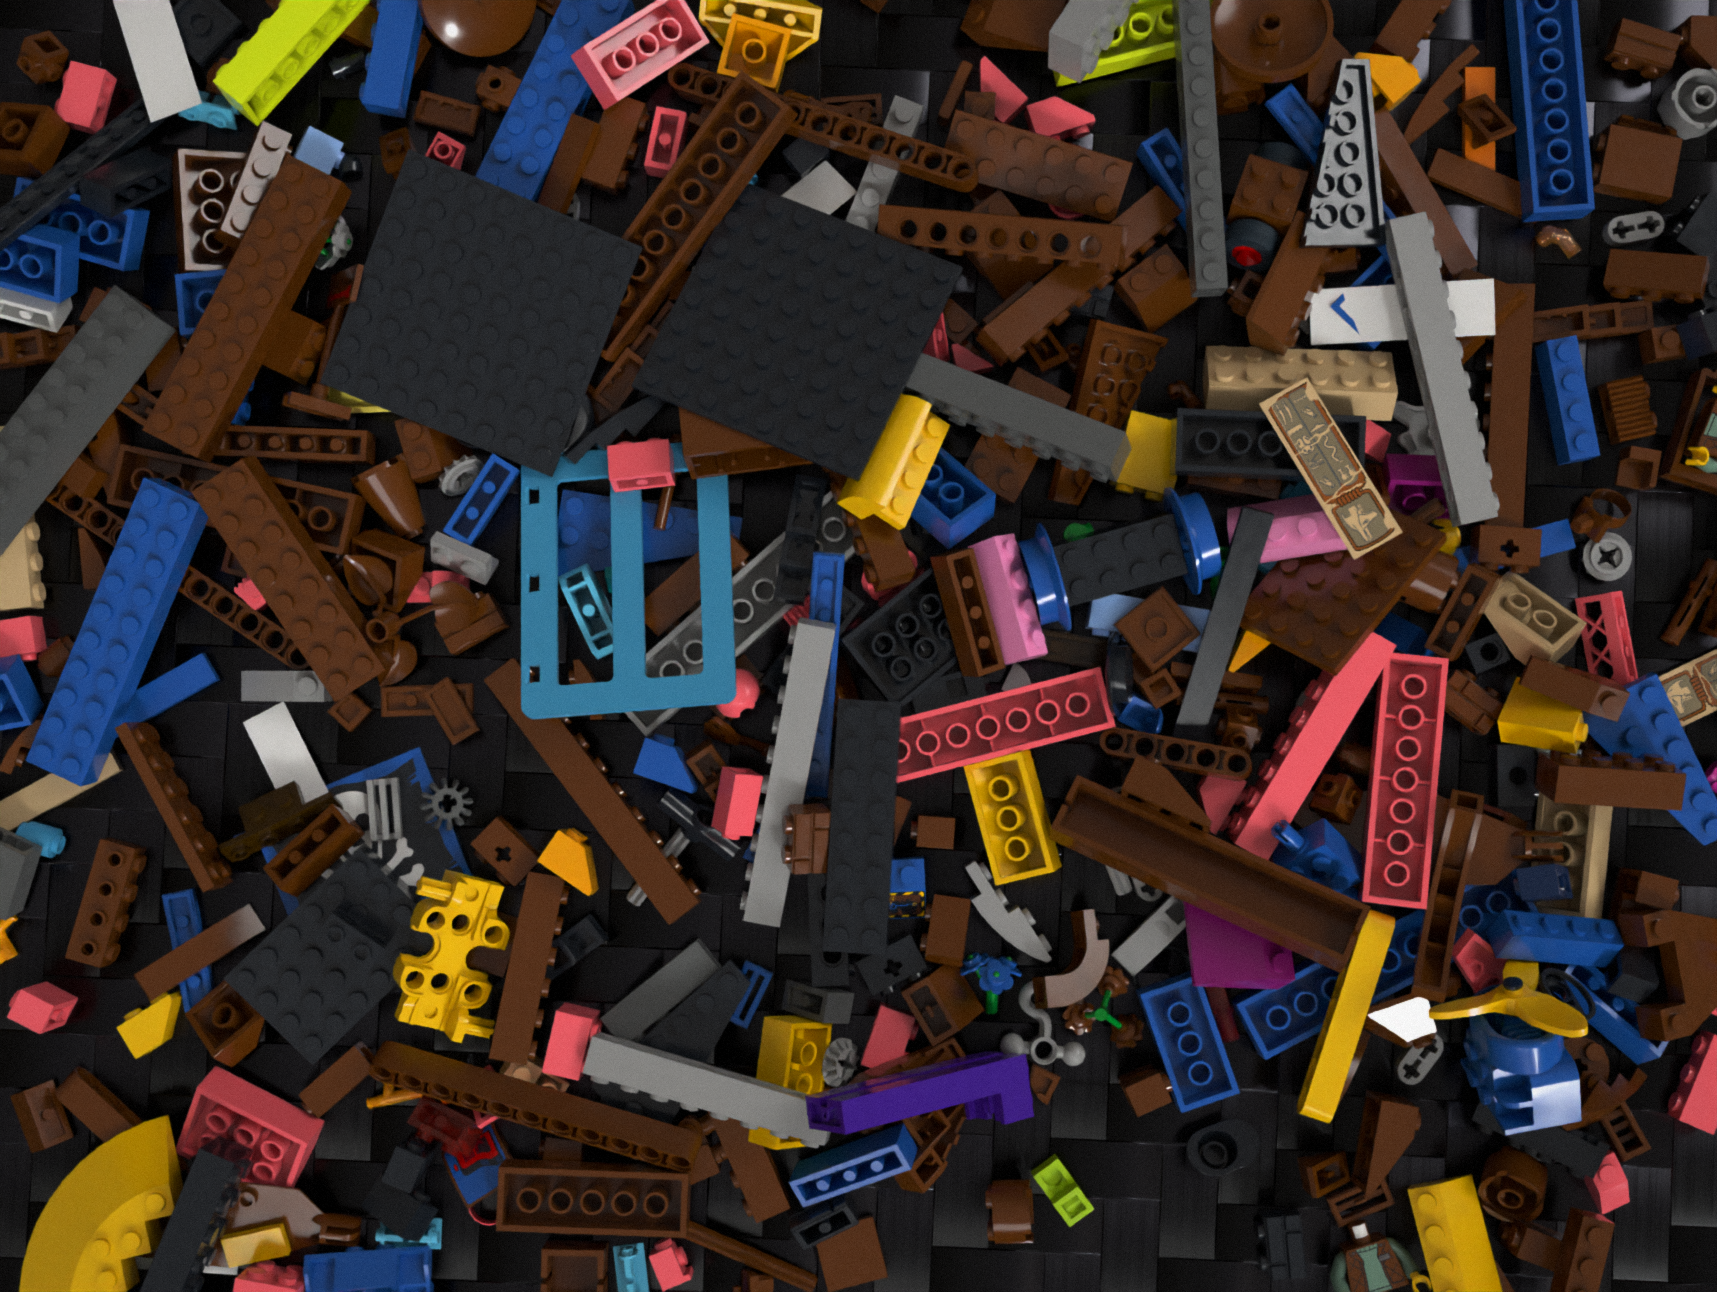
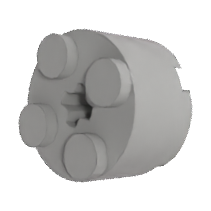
(1691, 103)

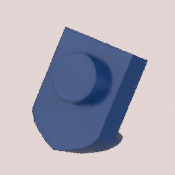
(1141, 715)

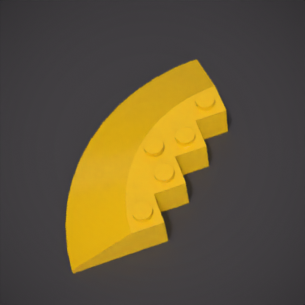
(105, 1214)

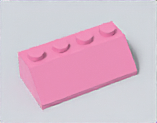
(1296, 531)
(1010, 599)

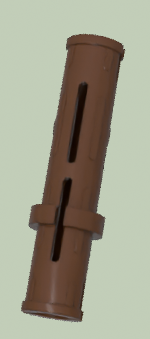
(1673, 633)
(1256, 704)

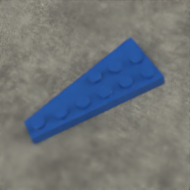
(586, 532)
(1652, 727)

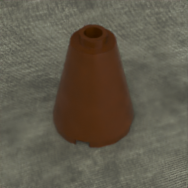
(393, 496)

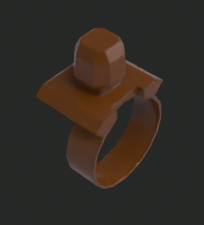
(1592, 523)

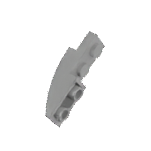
(1012, 923)
(1151, 935)

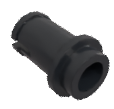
(347, 63)

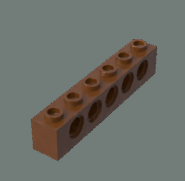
(297, 445)

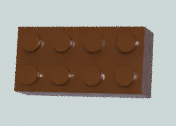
(1002, 465)
(1610, 780)

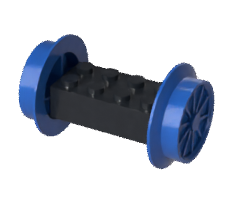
(1122, 557)

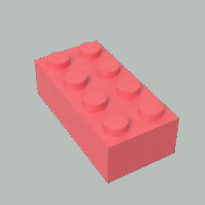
(639, 49)

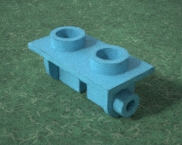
(218, 113)
(431, 1237)
(631, 1267)

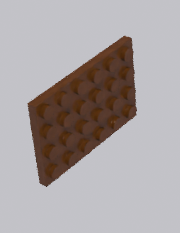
(1330, 602)

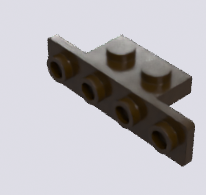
(274, 818)

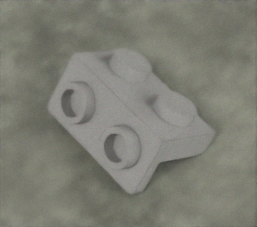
(462, 558)

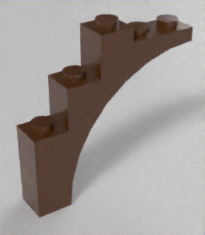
(1445, 895)

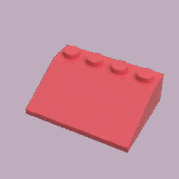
(254, 1118)

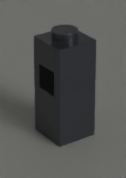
(950, 690)

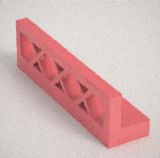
(1617, 635)

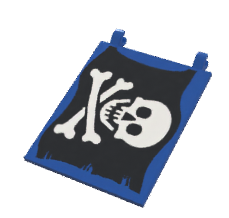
(420, 851)

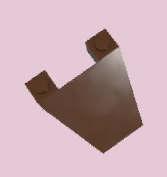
(1688, 964)
(931, 1131)

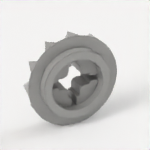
(460, 475)
(1620, 558)
(832, 1071)

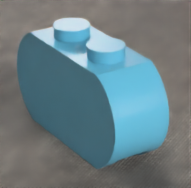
(589, 608)

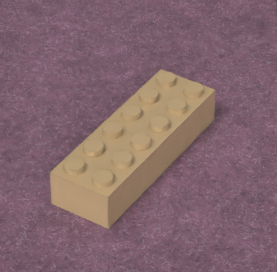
(1344, 380)

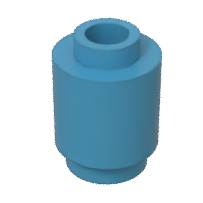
(44, 835)

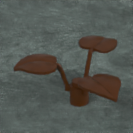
(371, 579)

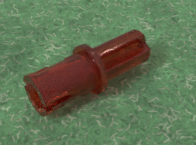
(1223, 1013)

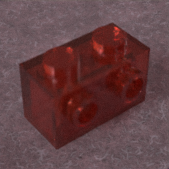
(446, 1126)

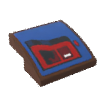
(477, 1175)

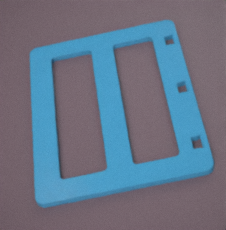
(630, 686)

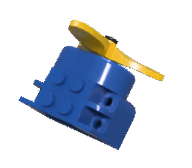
(1519, 1050)

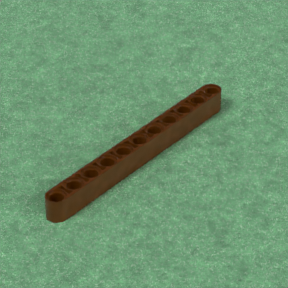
(837, 128)
(217, 591)
(536, 1106)

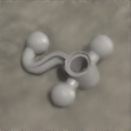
(1071, 1053)

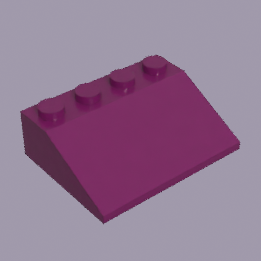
(1233, 956)

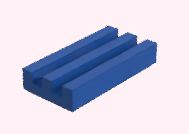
(757, 970)

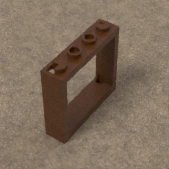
(1671, 466)

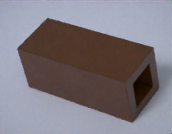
(337, 1080)

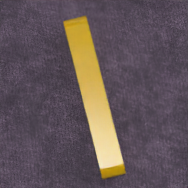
(1345, 1019)

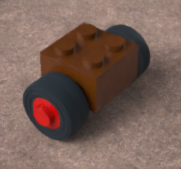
(1264, 205)

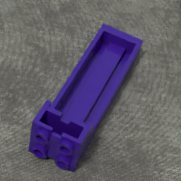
(983, 1081)

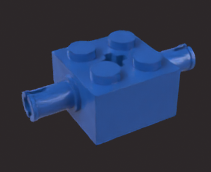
(1319, 855)

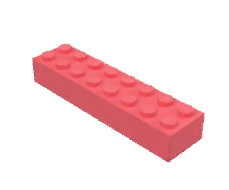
(1003, 724)
(1306, 747)
(1403, 781)

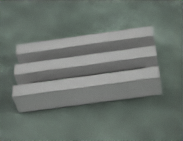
(372, 809)

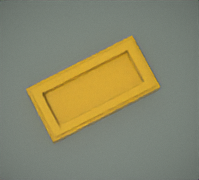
(256, 1245)

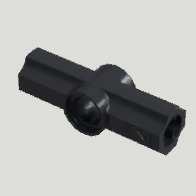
(697, 822)

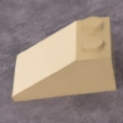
(1531, 620)

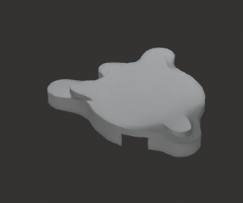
(1417, 436)

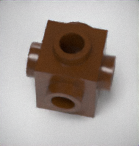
(42, 57)
(497, 88)
(1248, 283)
(1238, 729)
(1336, 798)

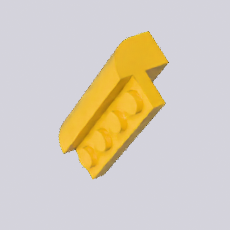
(897, 464)

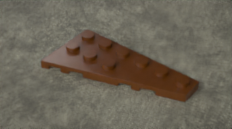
(1105, 390)

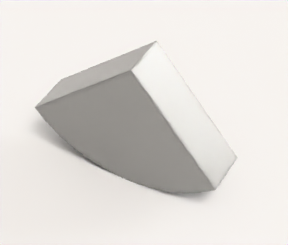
(1016, 678)

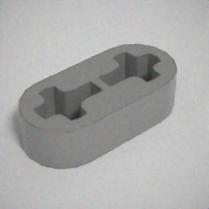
(1632, 222)
(1423, 1063)

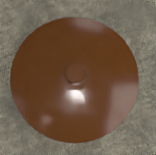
(478, 26)
(1271, 37)

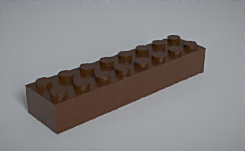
(325, 513)
(293, 576)

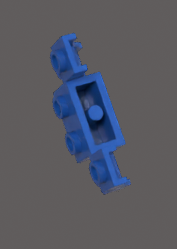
(370, 1270)

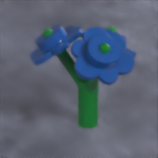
(993, 977)

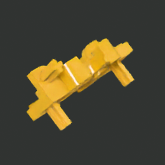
(448, 1006)

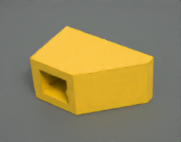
(152, 1026)

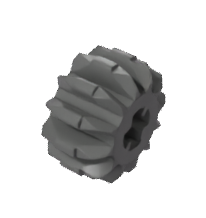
(453, 811)

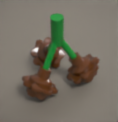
(1080, 1015)

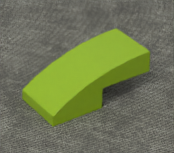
(1062, 1190)

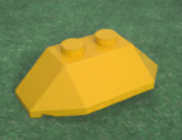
(798, 15)

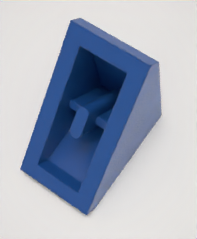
(1406, 635)

